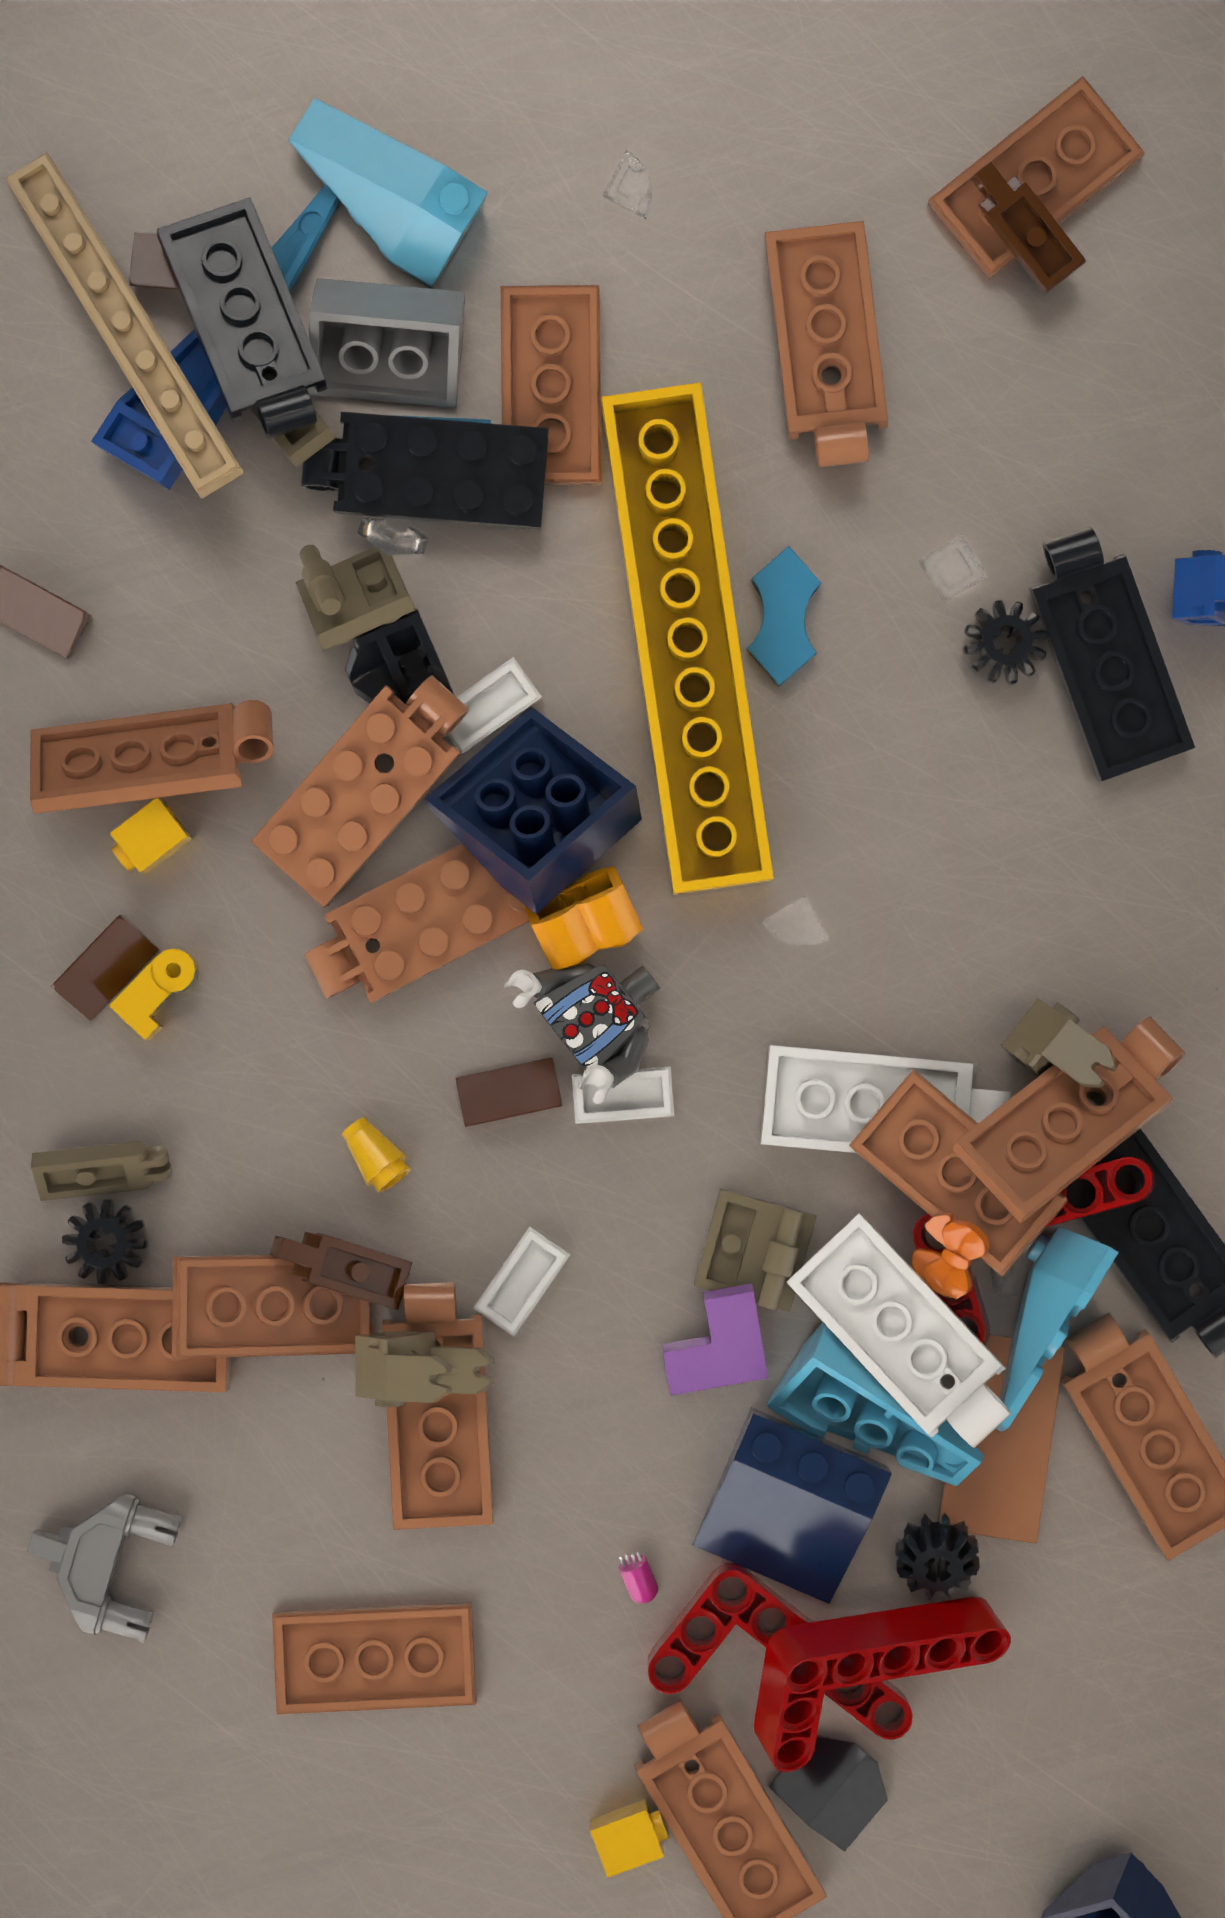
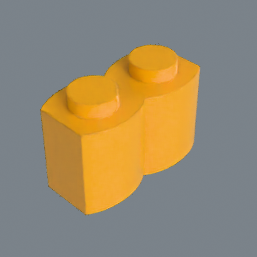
(585, 918)

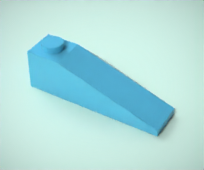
(397, 194)
(1055, 1289)
(838, 1395)

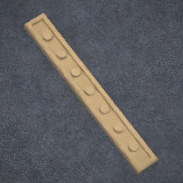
(124, 326)

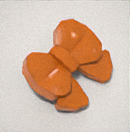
(949, 1271)

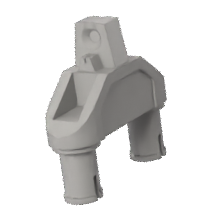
(89, 1557)

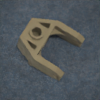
(1051, 1038)
(411, 1368)

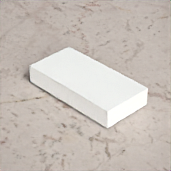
(493, 704)
(640, 1096)
(522, 1281)

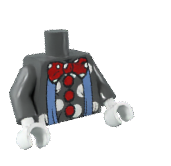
(593, 1017)

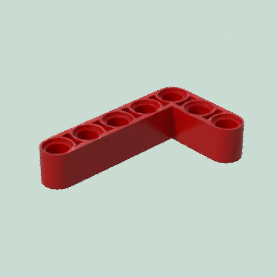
(1107, 1198)
(744, 1613)
(862, 1650)

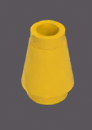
(375, 1155)

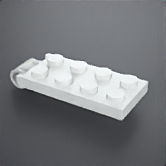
(830, 1096)
(902, 1332)

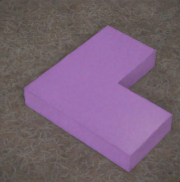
(731, 1351)

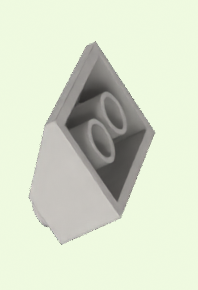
(387, 341)

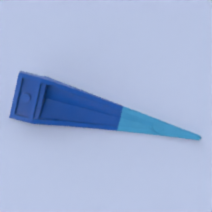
(129, 429)

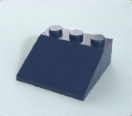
(536, 808)
(792, 1505)

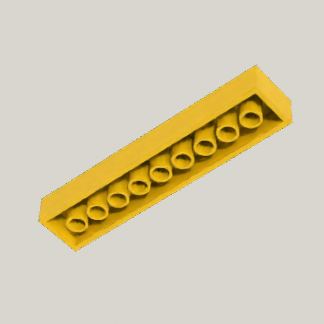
(687, 638)

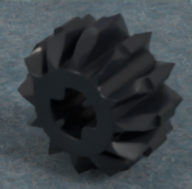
(992, 630)
(108, 1224)
(937, 1556)

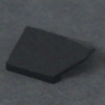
(394, 657)
(834, 1790)

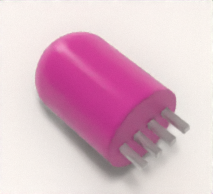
(638, 1578)

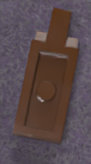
(1027, 228)
(346, 1267)

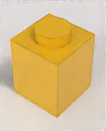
(149, 837)
(629, 1837)

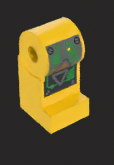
(153, 988)

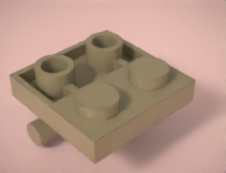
(351, 594)
(755, 1245)

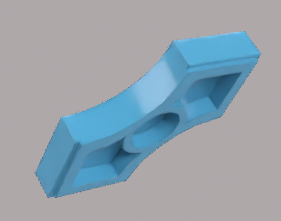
(782, 641)

